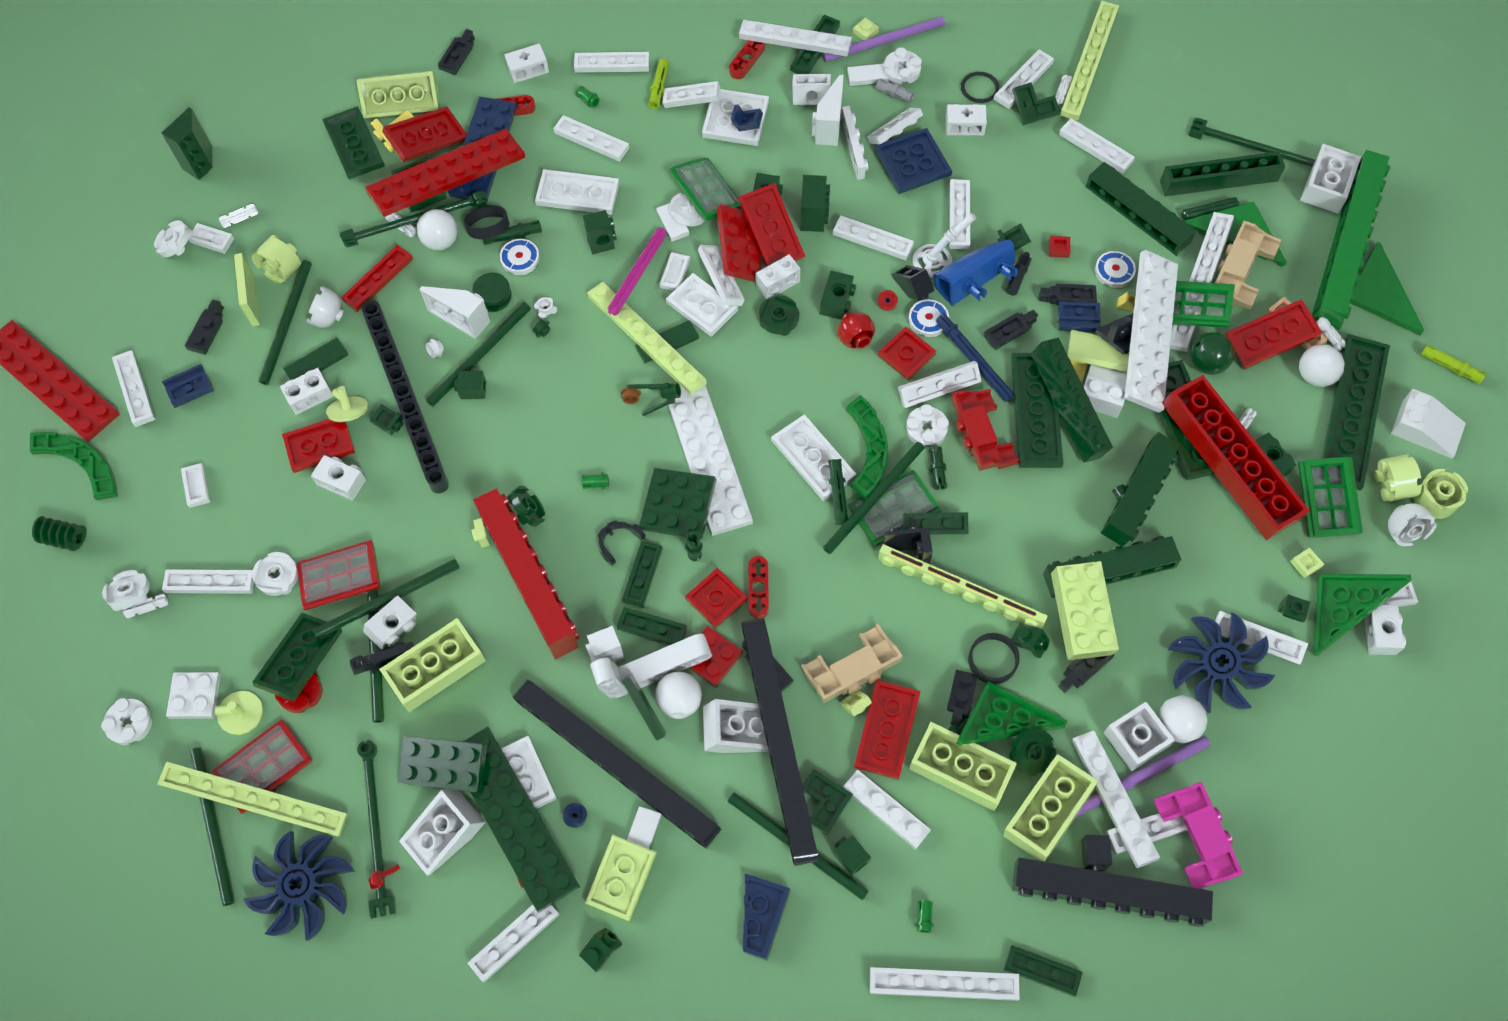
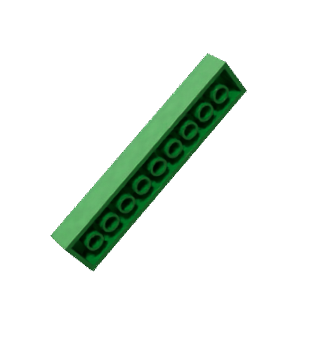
(1350, 240)

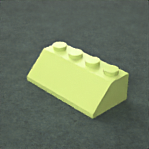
(398, 93)

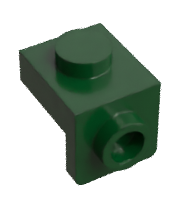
(1016, 235)
(387, 420)
(1294, 608)
(1031, 639)
(600, 948)

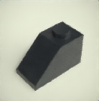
(914, 282)

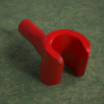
(376, 879)

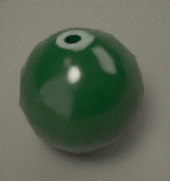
(1212, 353)

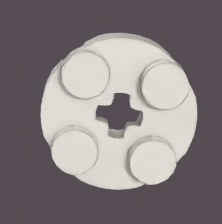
(904, 58)
(173, 240)
(930, 415)
(284, 582)
(119, 597)
(118, 713)

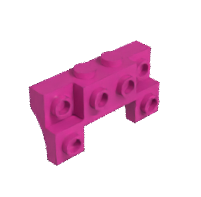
(1207, 834)

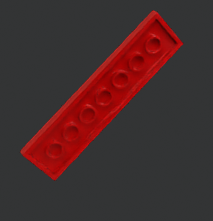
(444, 172)
(53, 383)

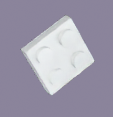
(193, 695)

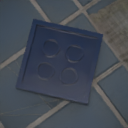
(913, 160)

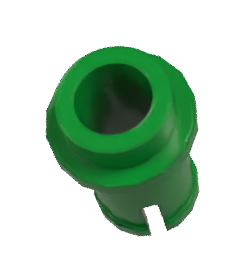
(591, 99)
(595, 481)
(924, 916)

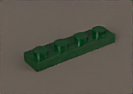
(807, 59)

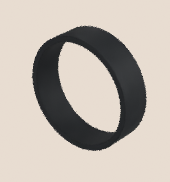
(487, 232)
(1000, 637)

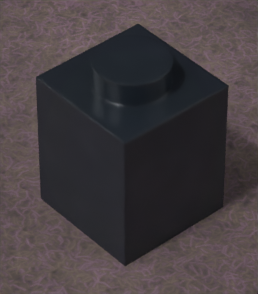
(1096, 852)

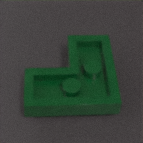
(1030, 108)
(831, 797)

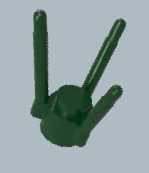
(667, 390)

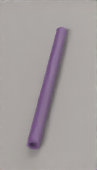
(889, 37)
(1152, 770)

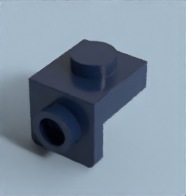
(746, 119)

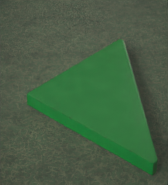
(1245, 212)
(1383, 294)
(1347, 600)
(1004, 715)

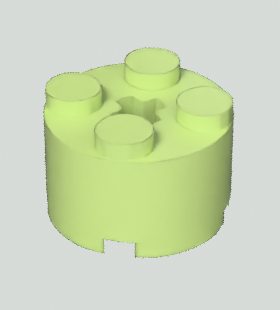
(276, 259)
(1398, 478)
(1442, 493)

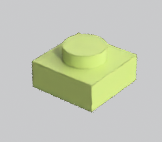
(865, 29)
(479, 533)
(1307, 563)
(855, 703)

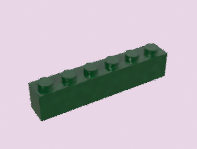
(1222, 173)
(1140, 208)
(1071, 400)
(1140, 489)
(1126, 562)

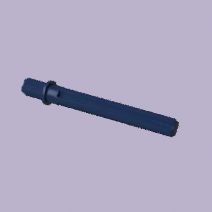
(973, 355)

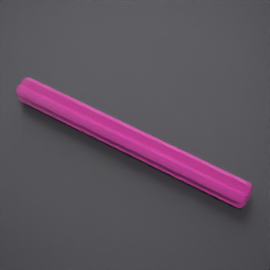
(637, 271)

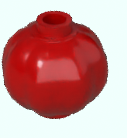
(856, 327)

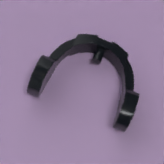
(635, 529)

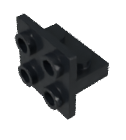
(1118, 333)

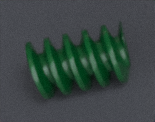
(58, 533)

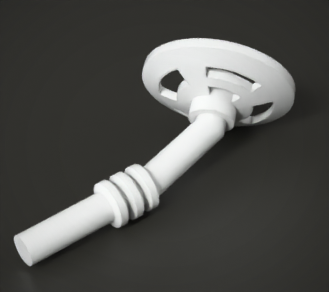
(934, 256)

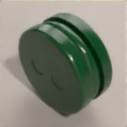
(494, 290)

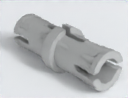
(895, 90)

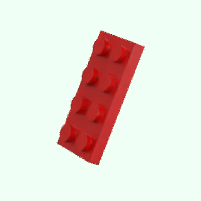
(424, 134)
(770, 225)
(737, 243)
(1273, 334)
(887, 729)

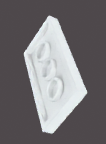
(577, 191)
(809, 455)

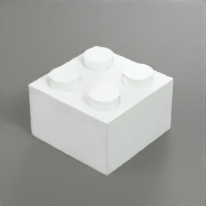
(1138, 736)

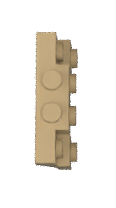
(1240, 259)
(854, 670)

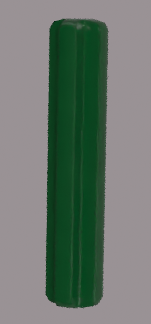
(1209, 208)

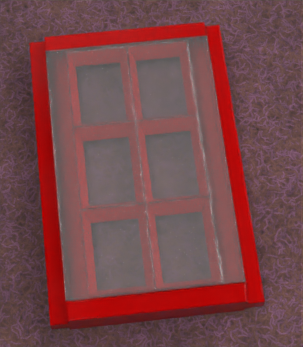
(338, 575)
(266, 760)

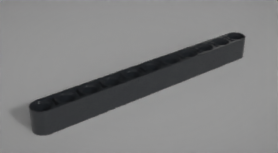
(408, 402)
(779, 743)
(617, 764)

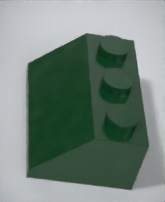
(189, 144)

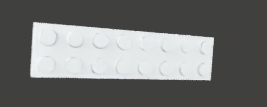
(1151, 331)
(709, 455)

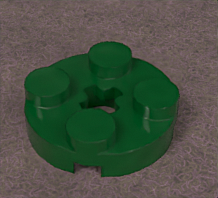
(779, 325)
(528, 507)
(1022, 747)

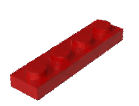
(377, 278)

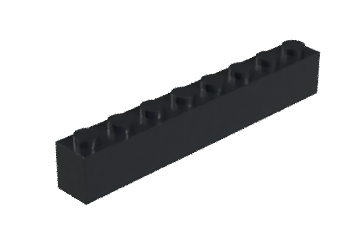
(1113, 891)

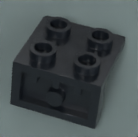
(909, 539)

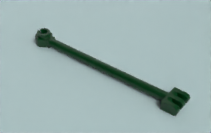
(1199, 128)
(350, 238)
(381, 901)

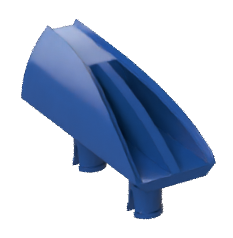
(974, 270)

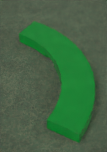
(875, 444)
(86, 456)

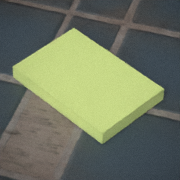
(246, 289)
(1095, 351)
(621, 878)

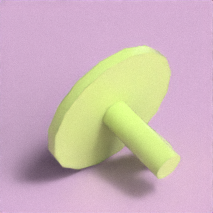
(346, 407)
(239, 712)

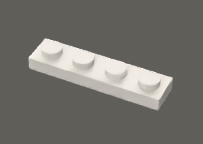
(612, 62)
(1029, 72)
(853, 136)
(591, 138)
(1096, 145)
(958, 210)
(873, 238)
(725, 285)
(939, 384)
(133, 388)
(208, 581)
(1279, 644)
(887, 809)
(1155, 828)
(511, 941)

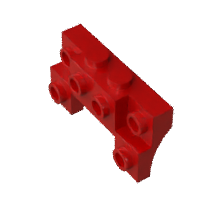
(978, 430)

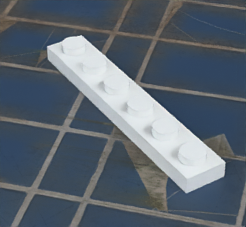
(795, 37)
(1116, 799)
(944, 984)

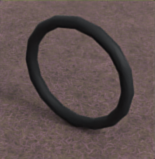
(980, 74)

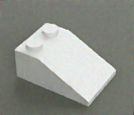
(828, 115)
(1330, 178)
(457, 308)
(1106, 389)
(1428, 424)
(733, 727)
(441, 830)

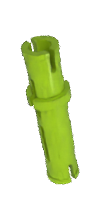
(657, 88)
(1454, 364)

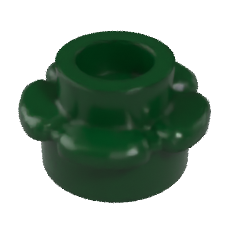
(541, 328)

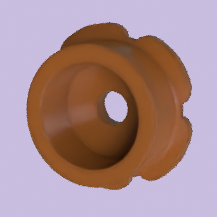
(630, 396)

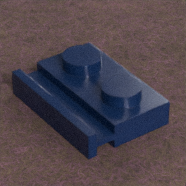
(1078, 316)
(187, 386)

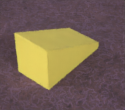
(1126, 302)

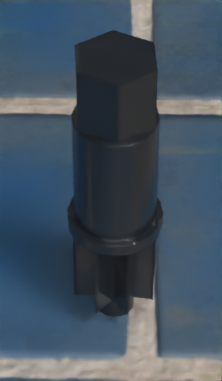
(1022, 266)

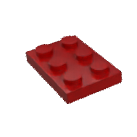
(309, 444)

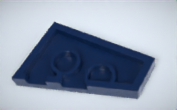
(763, 912)

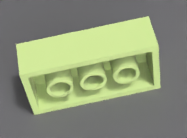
(1084, 610)
(432, 665)
(962, 768)
(1050, 808)

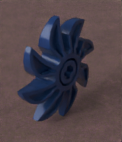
(1229, 654)
(287, 889)

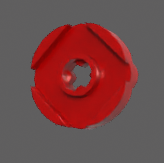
(309, 698)

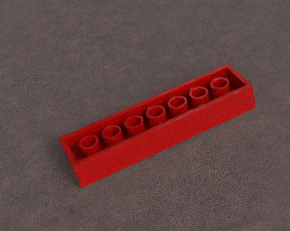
(1235, 457)
(527, 573)

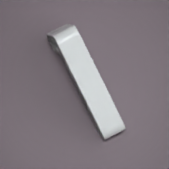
(650, 667)

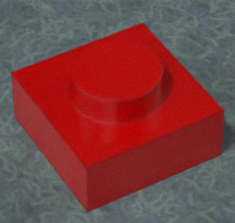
(1059, 246)

